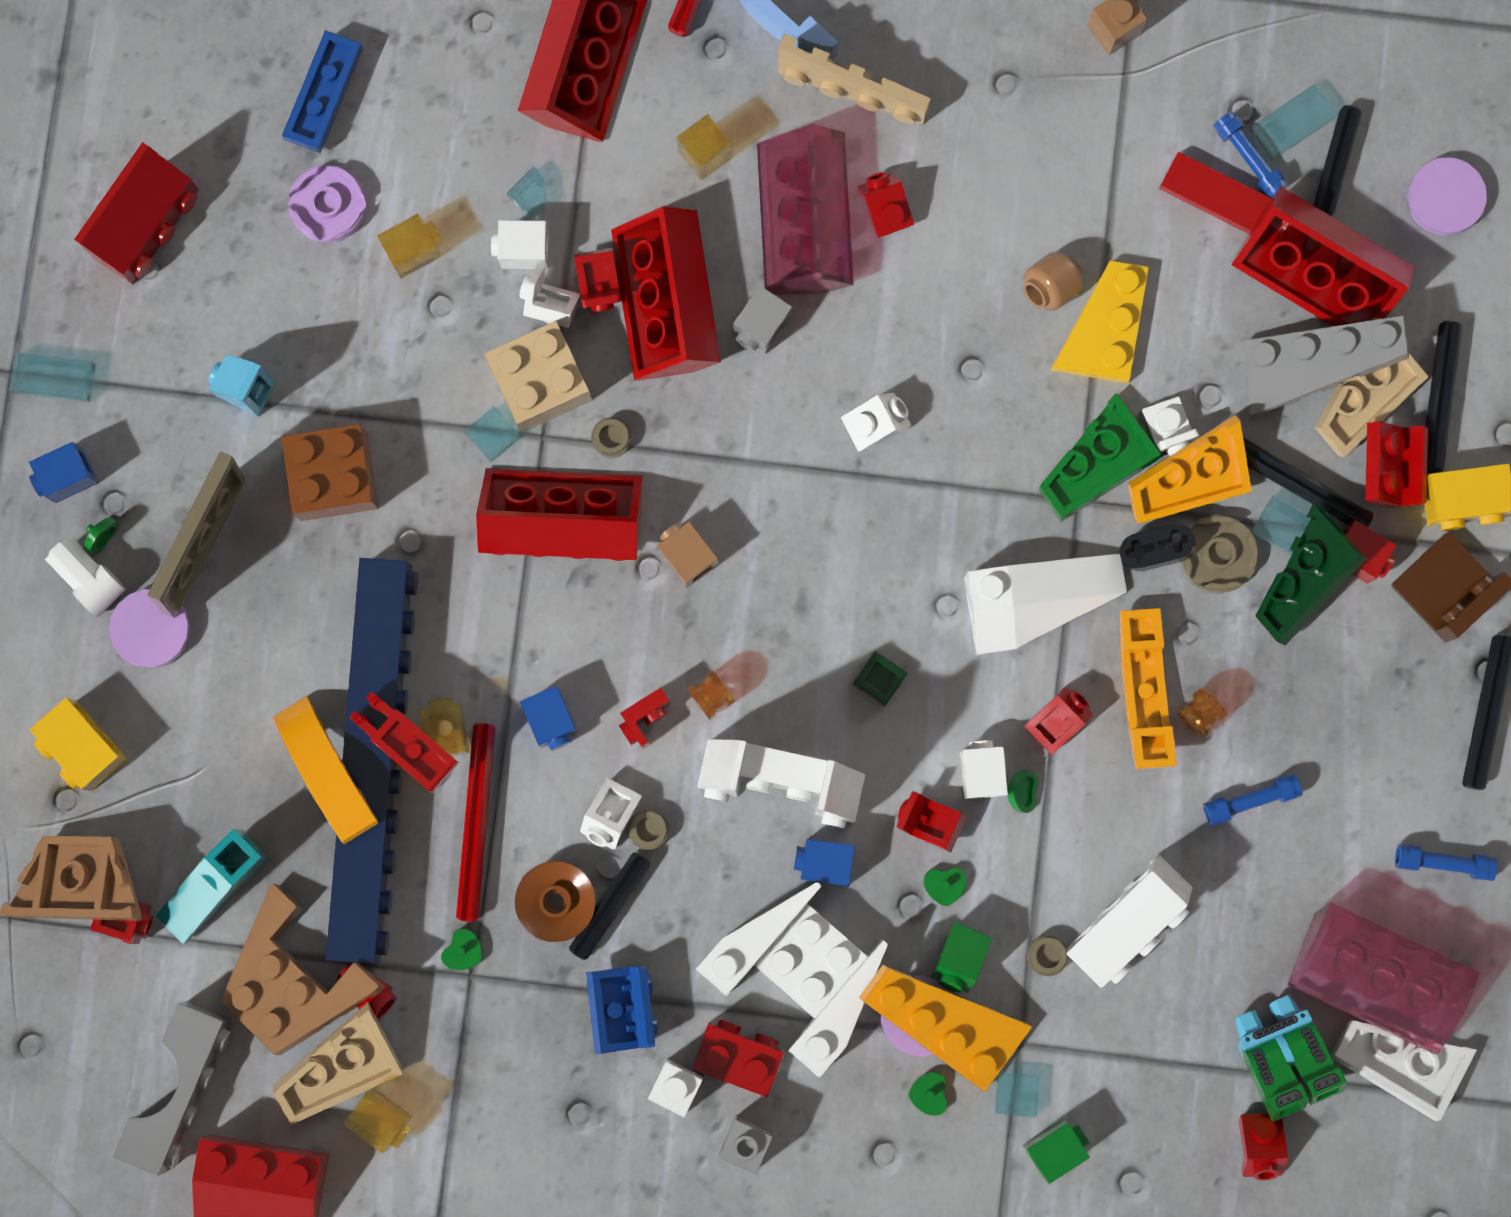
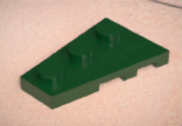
(1313, 574)

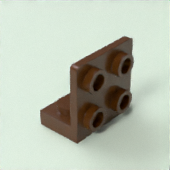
(1449, 588)

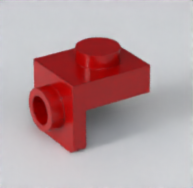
(886, 203)
(597, 279)
(930, 821)
(127, 930)
(1263, 1146)

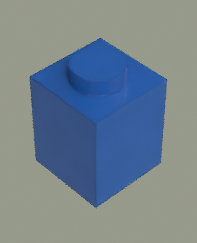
(62, 473)
(549, 718)
(825, 862)

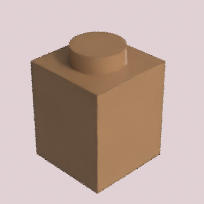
(1116, 23)
(686, 553)

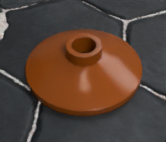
(533, 901)

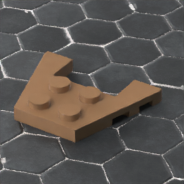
(276, 993)

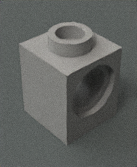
(761, 321)
(745, 1145)

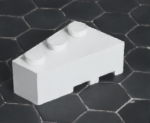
(1132, 923)

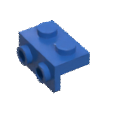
(621, 1009)

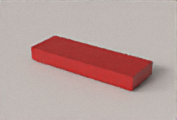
(1214, 192)

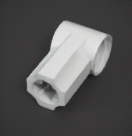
(92, 583)

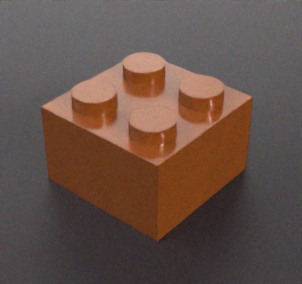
(329, 472)

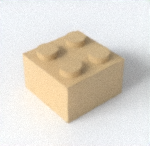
(538, 376)

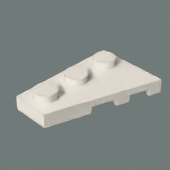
(1403, 1068)

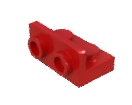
(1396, 465)
(739, 1058)

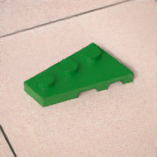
(1101, 460)

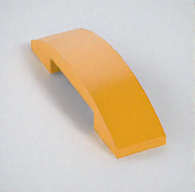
(1146, 689)
(324, 770)

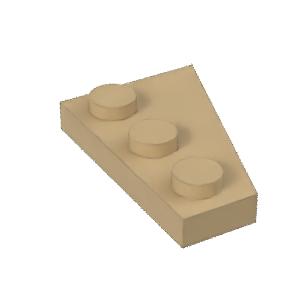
(1365, 401)
(339, 1068)

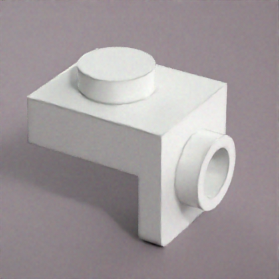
(547, 301)
(876, 420)

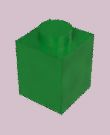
(960, 958)
(1058, 1150)

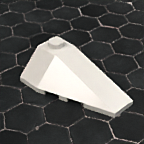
(1031, 599)

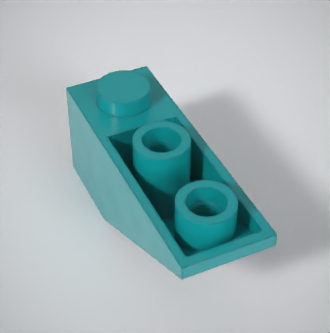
(212, 884)

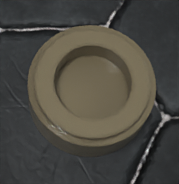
(611, 437)
(648, 829)
(1047, 955)

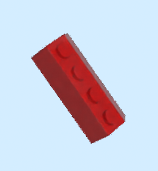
(581, 64)
(1322, 263)
(665, 294)
(559, 514)

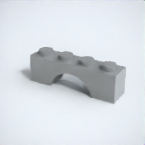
(194, 1040)

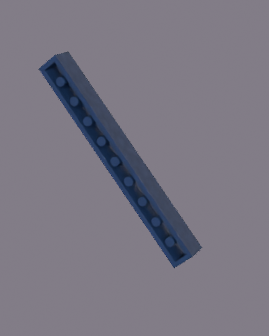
(379, 667)

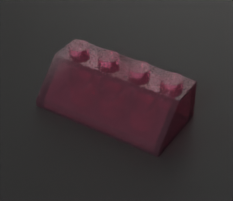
(805, 211)
(1382, 977)

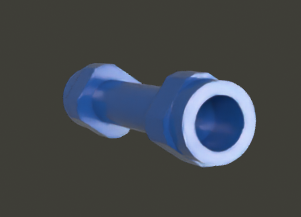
(1230, 128)
(1284, 788)
(1479, 866)

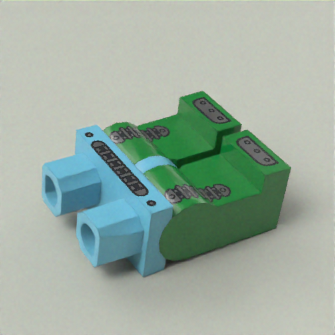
(1287, 1059)

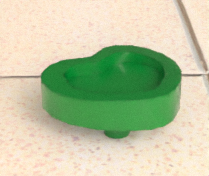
(100, 535)
(1022, 791)
(945, 886)
(464, 950)
(928, 1094)

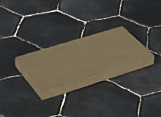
(197, 535)

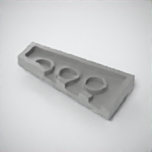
(1305, 362)

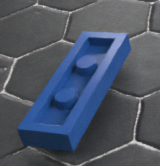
(322, 91)

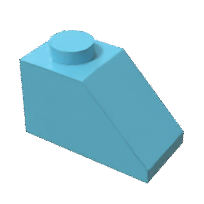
(241, 384)

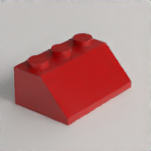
(137, 214)
(256, 1179)

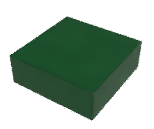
(880, 678)

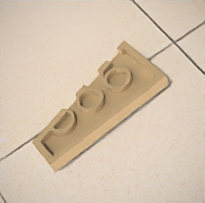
(850, 82)

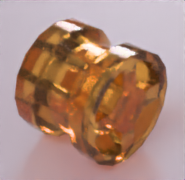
(710, 694)
(1202, 713)

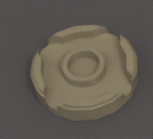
(1223, 554)

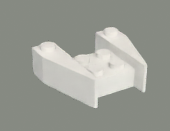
(802, 776)
(809, 964)

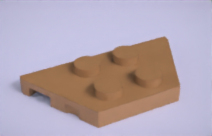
(75, 881)

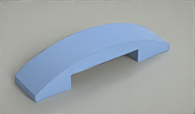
(777, 23)

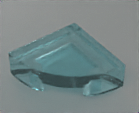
(529, 194)

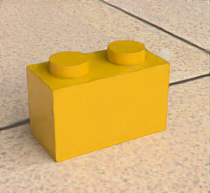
(1468, 496)
(77, 745)

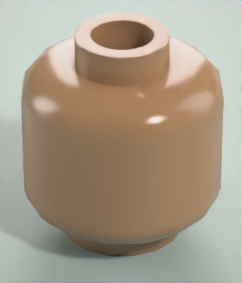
(1053, 281)

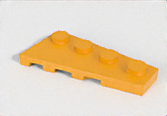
(954, 1029)

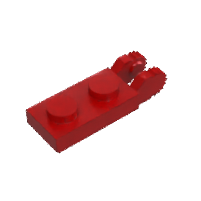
(407, 745)

